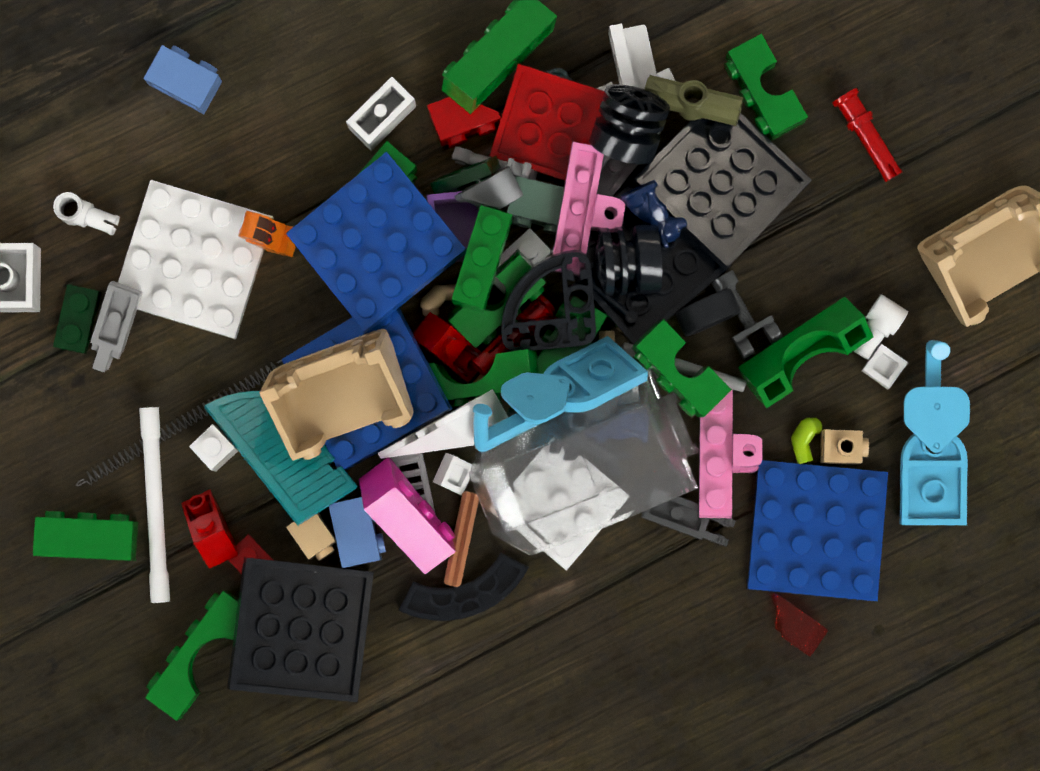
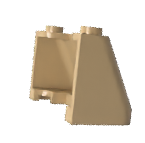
(986, 252)
(337, 393)

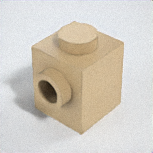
(313, 537)

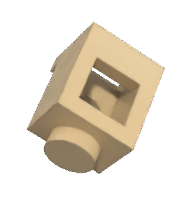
(831, 447)

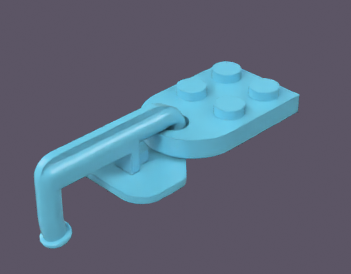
(568, 385)
(934, 483)

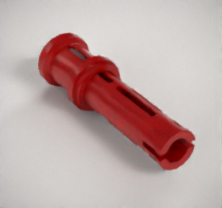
(860, 121)
(536, 309)

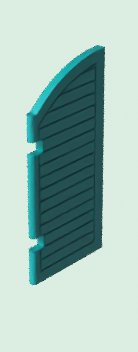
(298, 485)

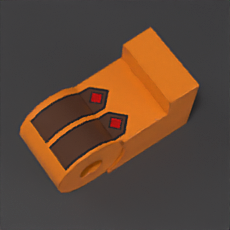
(266, 234)

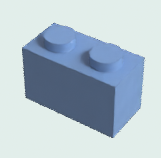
(183, 79)
(355, 534)

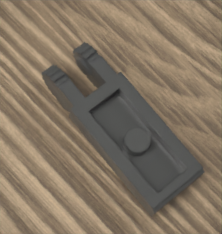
(684, 517)

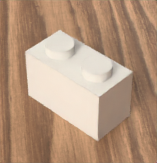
(381, 113)

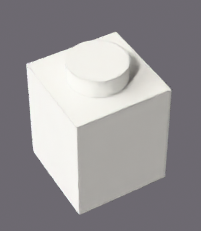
(213, 448)

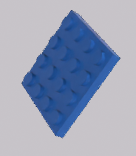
(376, 242)
(422, 386)
(817, 530)

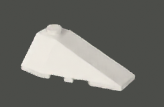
(447, 432)

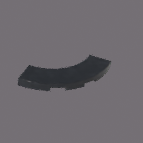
(467, 599)

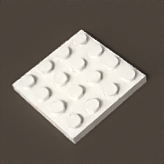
(191, 260)

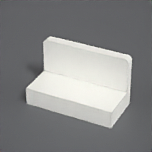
(632, 54)

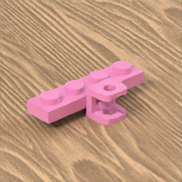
(582, 206)
(720, 457)

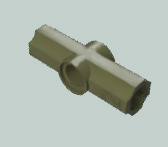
(711, 104)

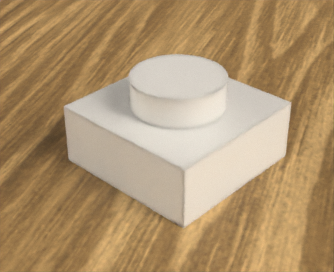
(884, 366)
(453, 474)

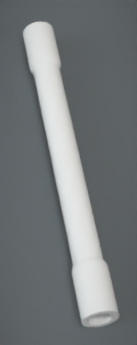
(158, 569)

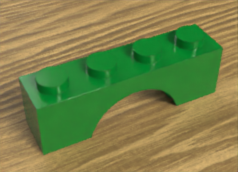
(835, 329)
(505, 367)
(176, 688)

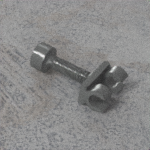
(768, 325)

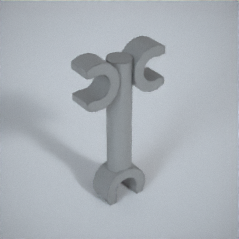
(467, 157)

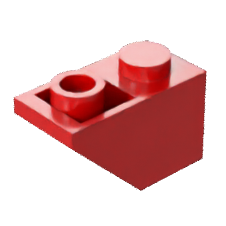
(455, 123)
(447, 346)
(209, 529)

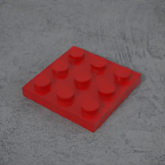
(544, 120)

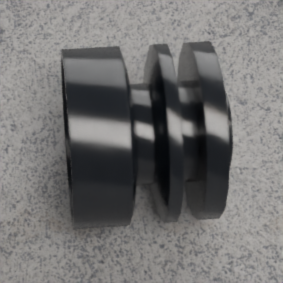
(629, 124)
(629, 260)

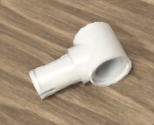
(85, 215)
(883, 319)

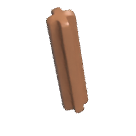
(463, 533)

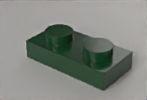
(457, 179)
(77, 319)

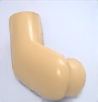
(436, 297)

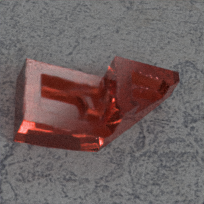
(797, 626)

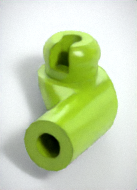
(803, 436)

